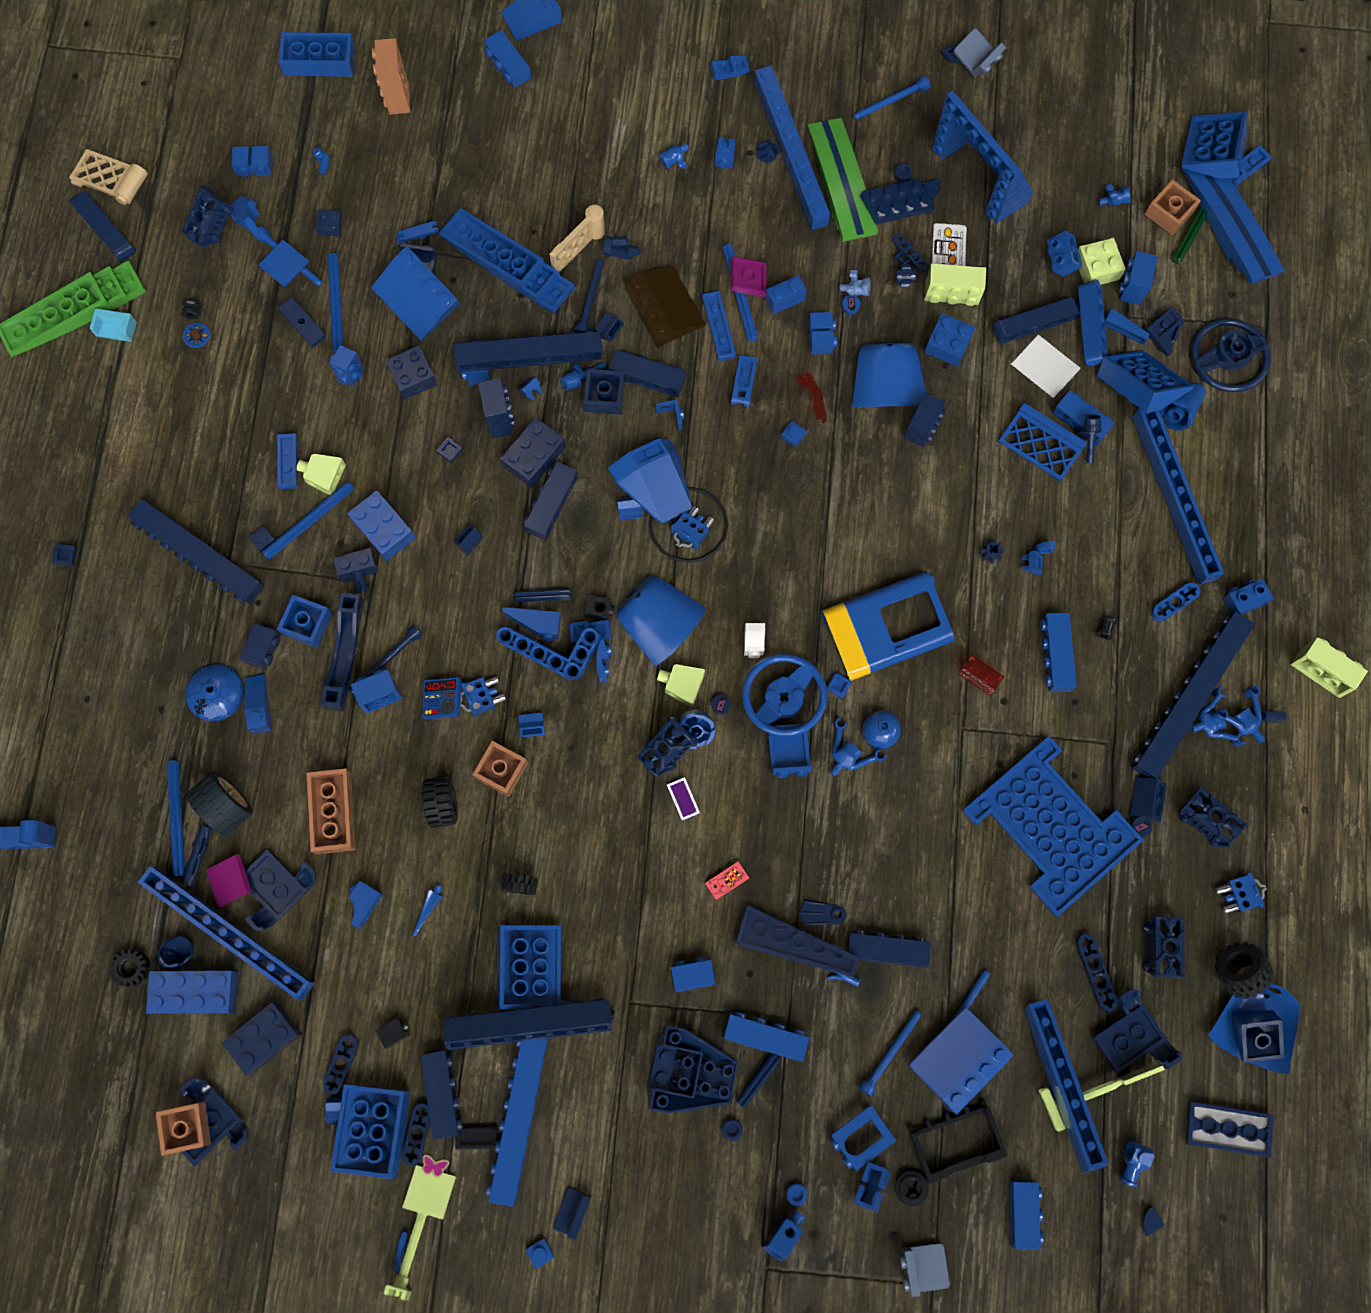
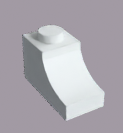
(754, 639)

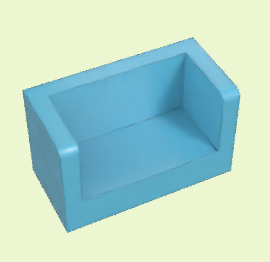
(113, 325)

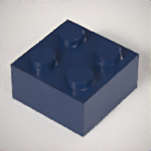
(329, 223)

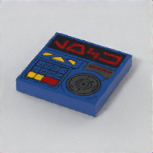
(441, 698)

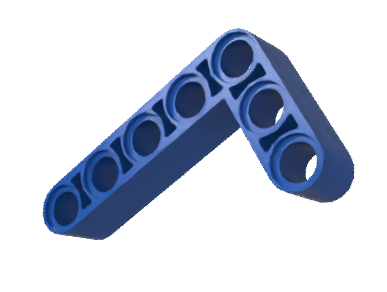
(550, 654)
(29, 835)

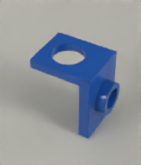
(673, 405)

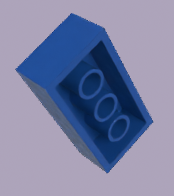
(317, 54)
(191, 992)

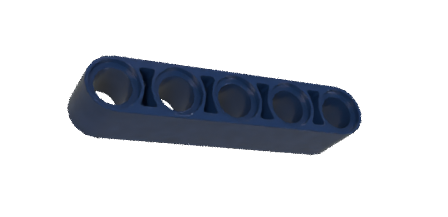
(102, 226)
(1036, 320)

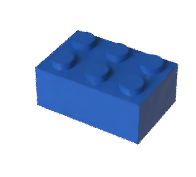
(381, 525)

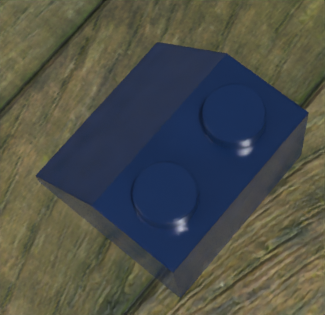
(1259, 1036)

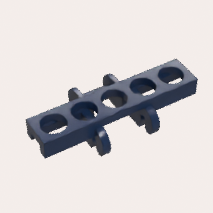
(908, 246)

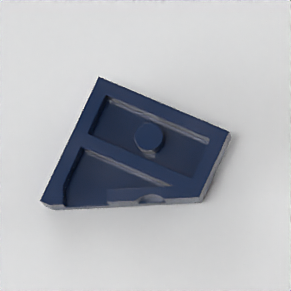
(1166, 330)

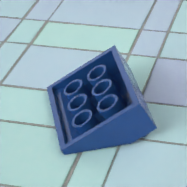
(1216, 144)
(415, 294)
(1143, 380)
(528, 966)
(960, 1060)
(370, 1131)

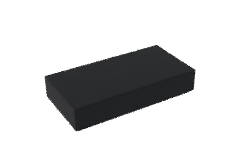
(477, 1138)

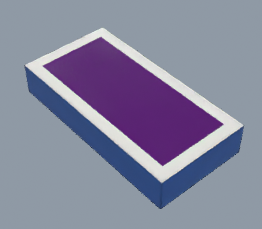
(683, 799)

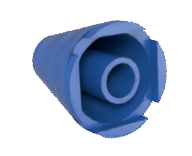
(1182, 411)

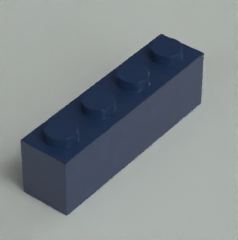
(648, 373)
(551, 500)
(889, 950)
(440, 1095)

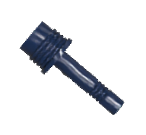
(1091, 427)

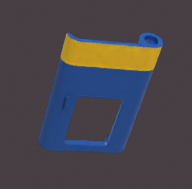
(864, 636)

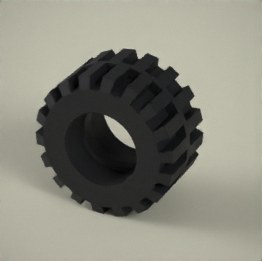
(439, 801)
(1248, 983)

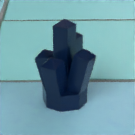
(619, 247)

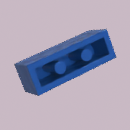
(507, 59)
(1073, 412)
(1025, 1215)

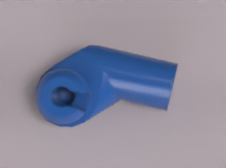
(323, 159)

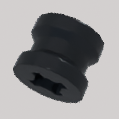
(191, 308)

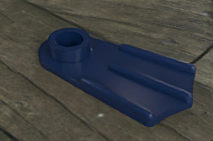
(821, 914)

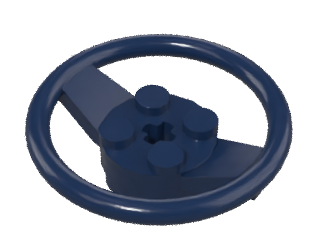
(1225, 355)

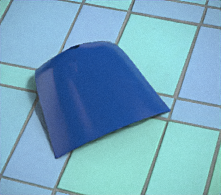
(888, 376)
(659, 617)
(1281, 1003)

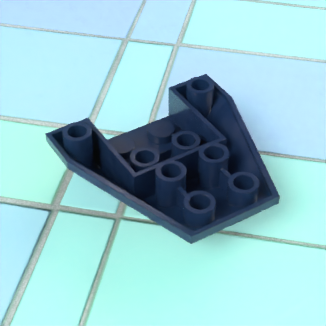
(688, 1073)

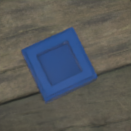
(839, 685)

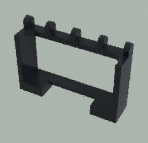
(944, 1172)

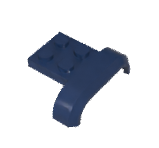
(276, 889)
(1135, 1036)
(221, 1119)

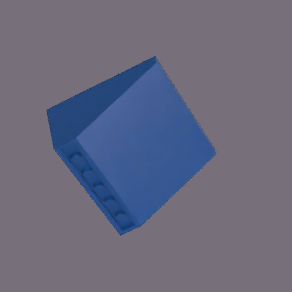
(959, 127)

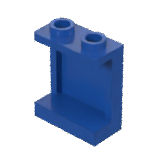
(789, 754)

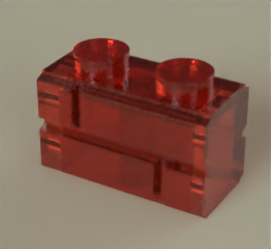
(981, 675)

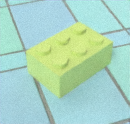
(955, 284)
(1329, 667)

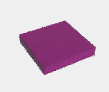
(748, 276)
(228, 880)

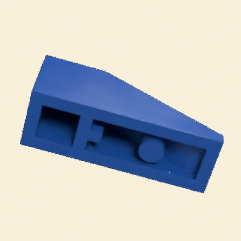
(541, 623)
(257, 705)

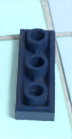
(296, 316)

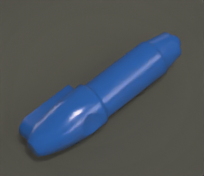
(401, 1247)

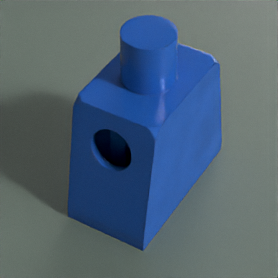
(778, 1243)

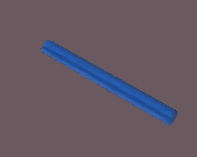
(741, 298)
(335, 301)
(308, 520)
(175, 818)

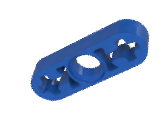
(1179, 595)

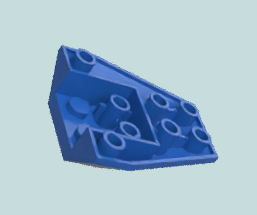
(654, 479)

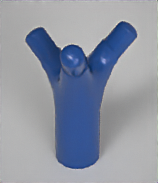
(854, 981)

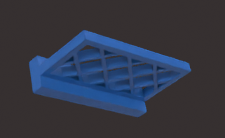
(1047, 427)

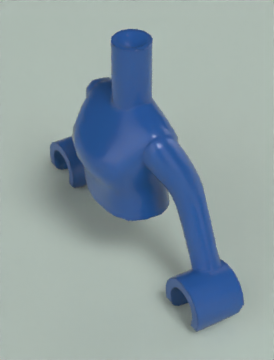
(1245, 720)
(1209, 726)
(848, 754)

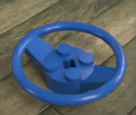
(792, 688)

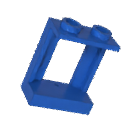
(839, 1137)

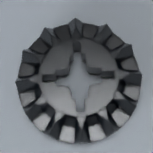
(921, 1187)

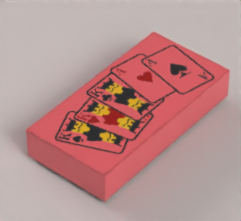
(727, 880)

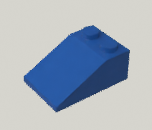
(531, 16)

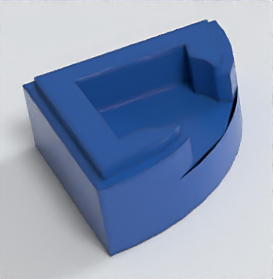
(1045, 547)

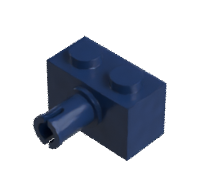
(356, 567)

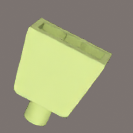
(322, 472)
(682, 683)

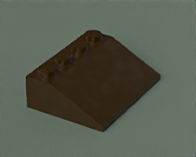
(663, 304)

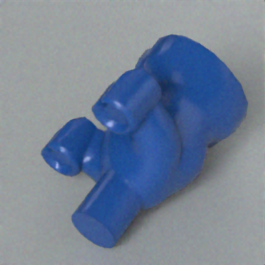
(672, 155)
(1116, 197)

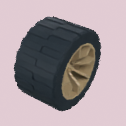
(219, 803)

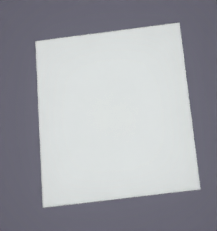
(1045, 366)

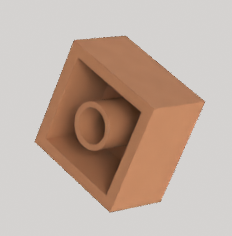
(1172, 207)
(500, 768)
(183, 1128)

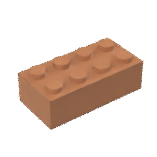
(391, 76)
(331, 811)

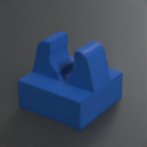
(528, 386)
(1035, 563)

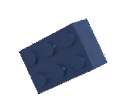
(497, 408)
(533, 452)
(261, 1038)

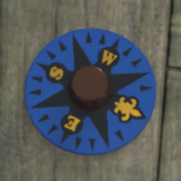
(196, 335)

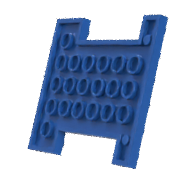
(1054, 828)

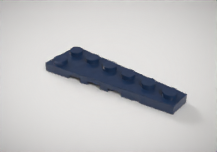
(782, 940)

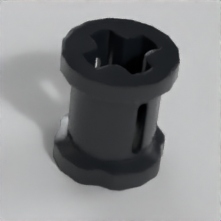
(1106, 627)

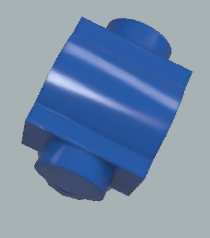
(1137, 1159)

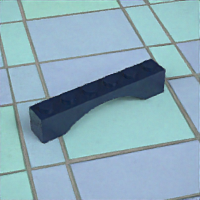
(348, 625)

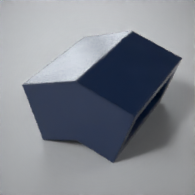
(609, 327)
(468, 539)

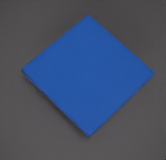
(283, 263)

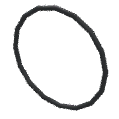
(709, 554)

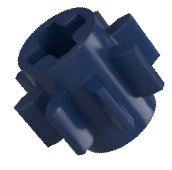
(767, 151)
(905, 275)
(992, 546)

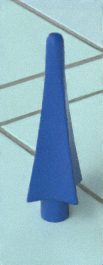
(432, 899)

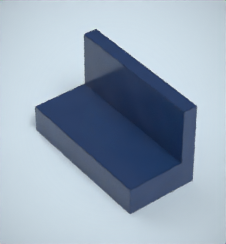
(1148, 798)
(572, 1213)

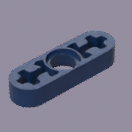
(332, 1068)
(419, 1150)

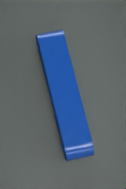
(1093, 322)

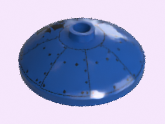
(224, 698)

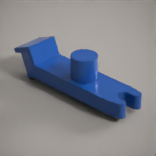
(416, 232)

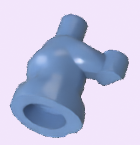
(855, 286)

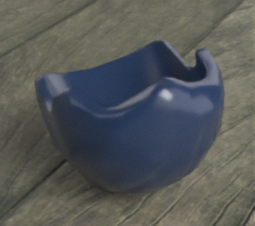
(175, 952)

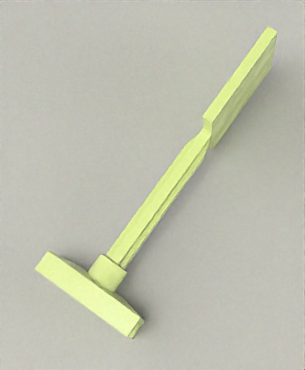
(1053, 1109)
(429, 1197)

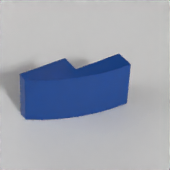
(603, 654)

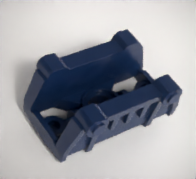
(208, 222)
(674, 752)
(1206, 825)
(1156, 947)

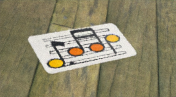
(949, 244)

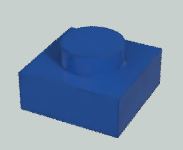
(793, 434)
(540, 1253)

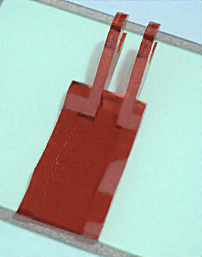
(811, 385)

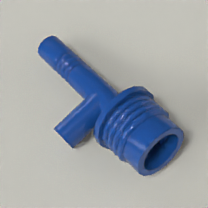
(572, 379)

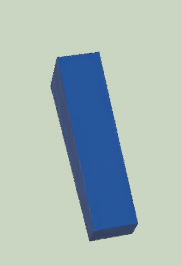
(1125, 327)

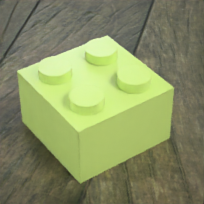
(1101, 262)

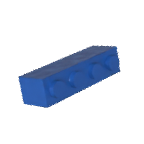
(1058, 652)
(766, 1037)

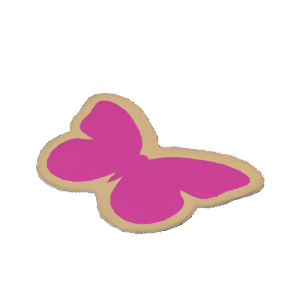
(436, 1168)

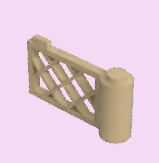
(126, 183)
(590, 228)

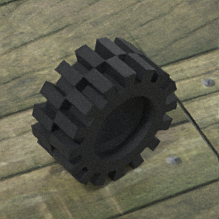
(519, 884)
(118, 963)

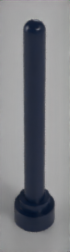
(582, 325)
(412, 635)

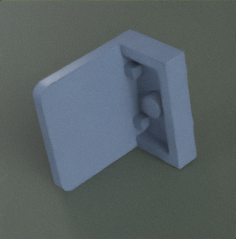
(977, 53)
(924, 1268)

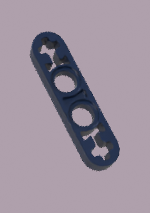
(1100, 971)

